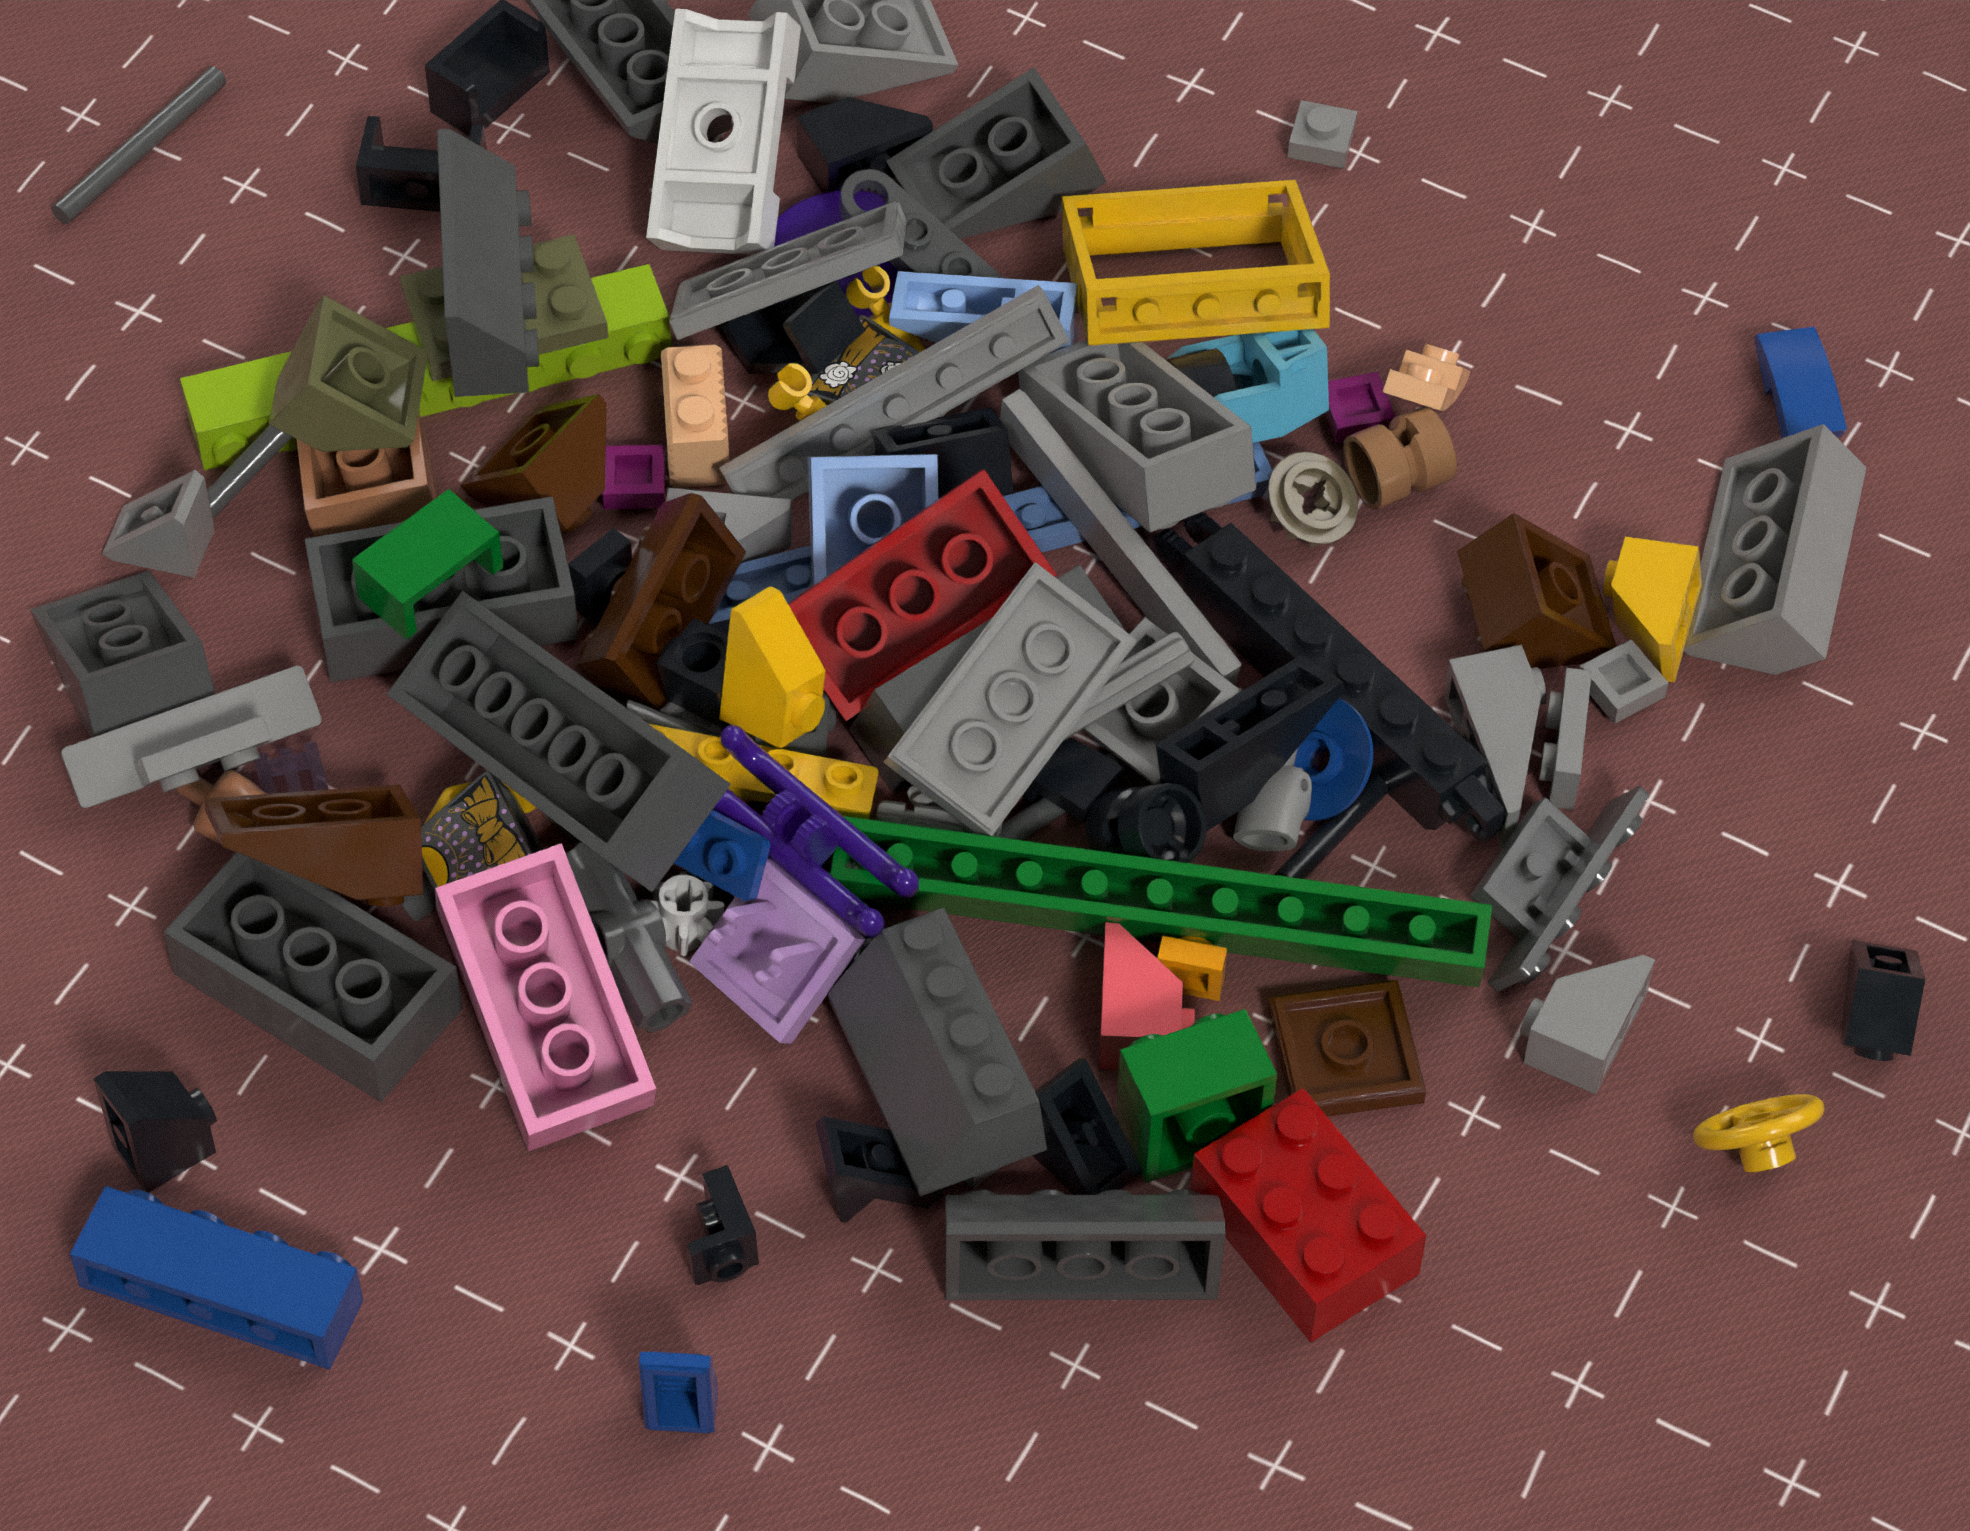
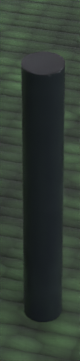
(1333, 831)

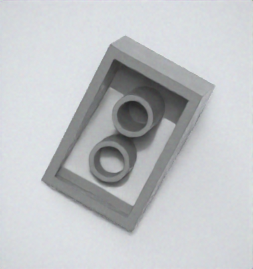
(861, 45)

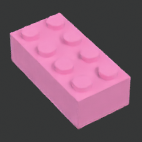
(545, 997)

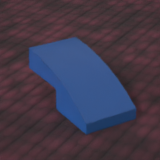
(1801, 381)

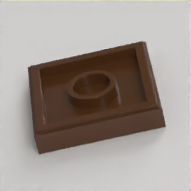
(1348, 1047)

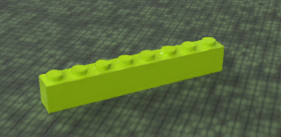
(235, 402)

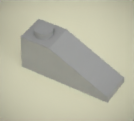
(1496, 711)

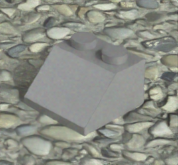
(1163, 710)

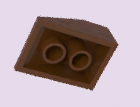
(342, 839)

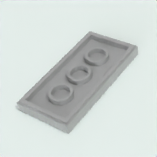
(789, 269)
(1010, 701)

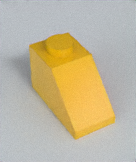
(1655, 597)
(771, 672)

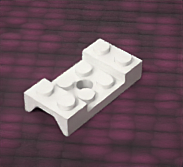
(721, 191)

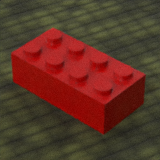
(915, 590)

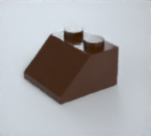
(1534, 595)

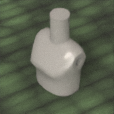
(1277, 811)

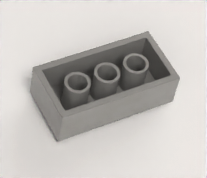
(1143, 430)

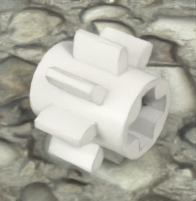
(687, 911)

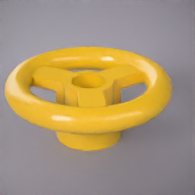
(1760, 1129)

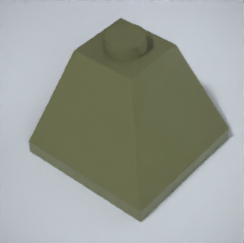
(349, 384)

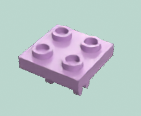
(778, 953)

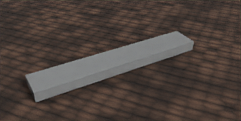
(903, 396)
(1111, 534)

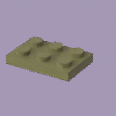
(565, 304)

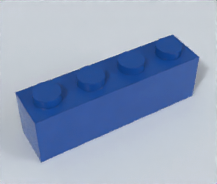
(218, 1276)

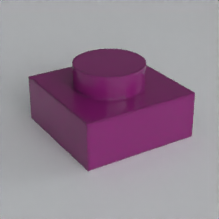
(1357, 405)
(634, 477)

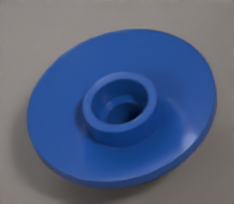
(1349, 765)

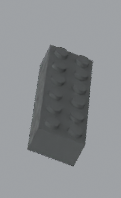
(559, 741)

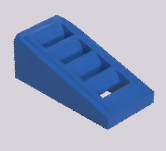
(678, 1391)

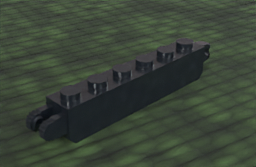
(1275, 620)

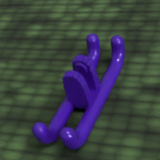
(806, 832)

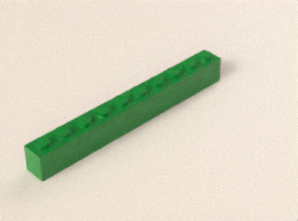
(1174, 899)

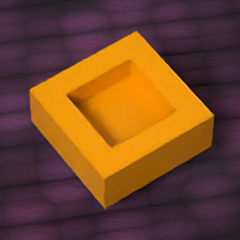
(1196, 964)

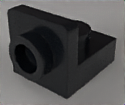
(596, 572)
(729, 1233)

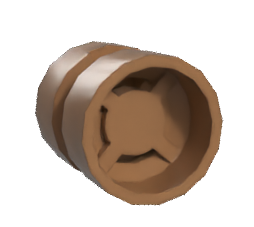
(1392, 460)

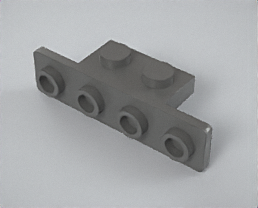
(1545, 875)

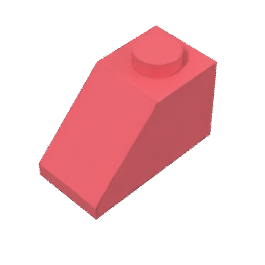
(1137, 996)

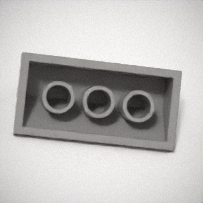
(1777, 553)

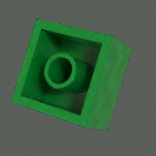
(1191, 1089)

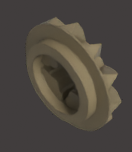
(1334, 499)

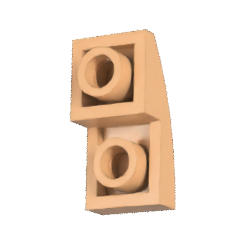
(1428, 378)

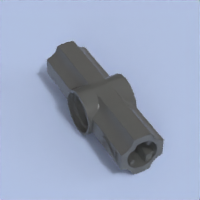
(632, 942)

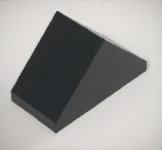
(1083, 1135)

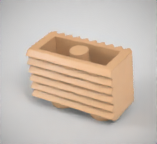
(695, 415)

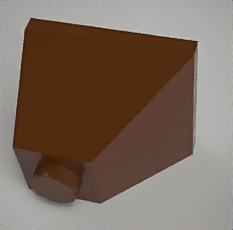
(548, 455)

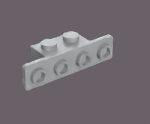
(192, 736)

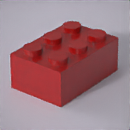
(1309, 1214)

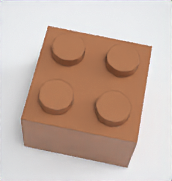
(366, 486)

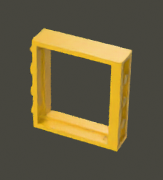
(1202, 301)

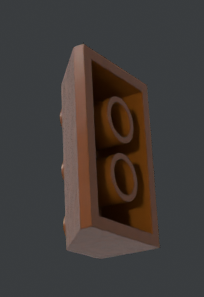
(675, 576)

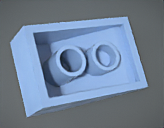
(862, 501)

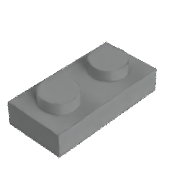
(1563, 760)

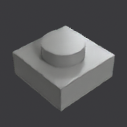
(1322, 134)
(1624, 681)

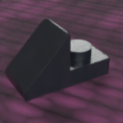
(865, 1167)

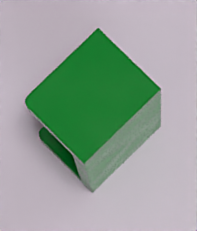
(421, 557)

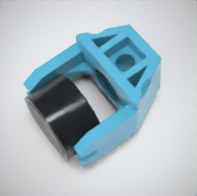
(1262, 377)

